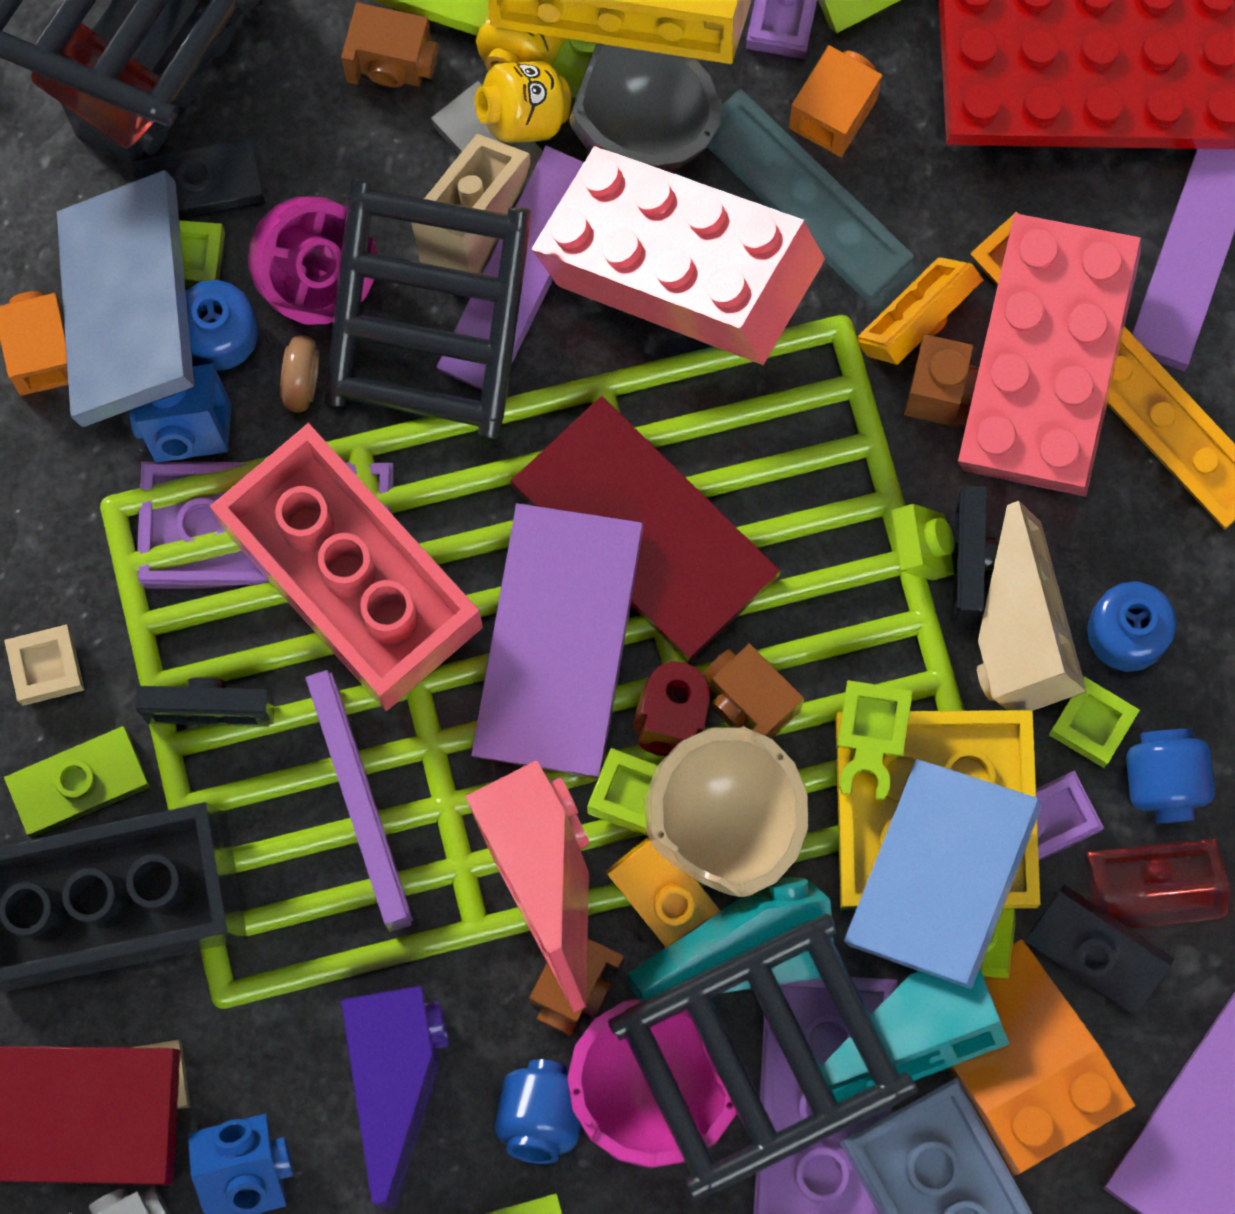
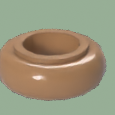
(299, 373)

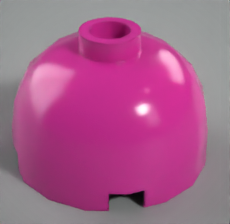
(298, 258)

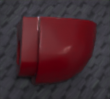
(671, 707)

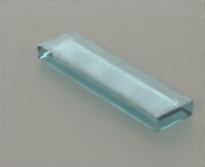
(797, 185)

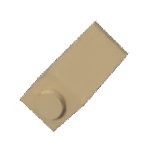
(482, 177)

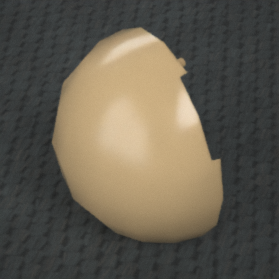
(728, 810)

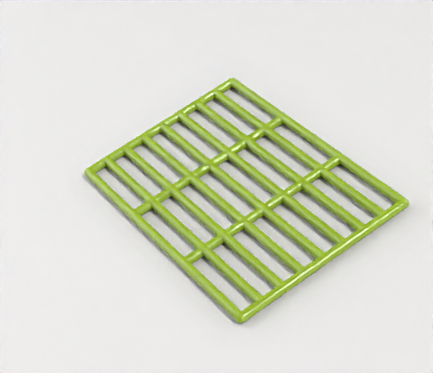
(431, 742)

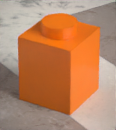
(835, 100)
(34, 342)

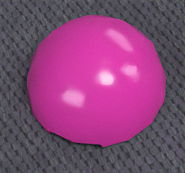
(618, 1104)

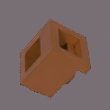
(388, 47)
(942, 382)
(751, 692)
(551, 1001)

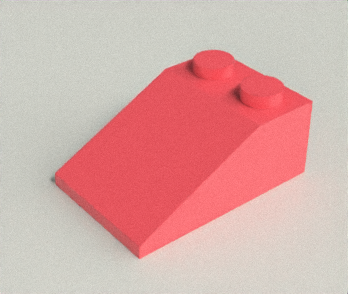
(537, 850)

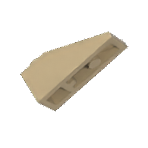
(1024, 623)

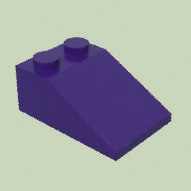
(394, 1070)

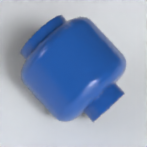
(220, 324)
(1137, 645)
(1170, 774)
(537, 1113)

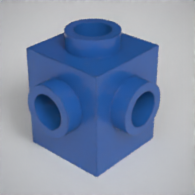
(188, 421)
(239, 1167)

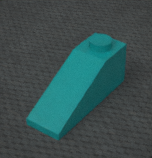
(734, 931)
(925, 1029)

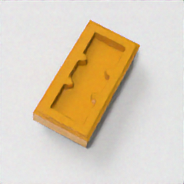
(919, 310)
(661, 893)

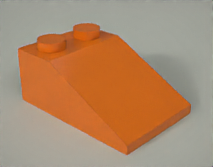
(1050, 1078)

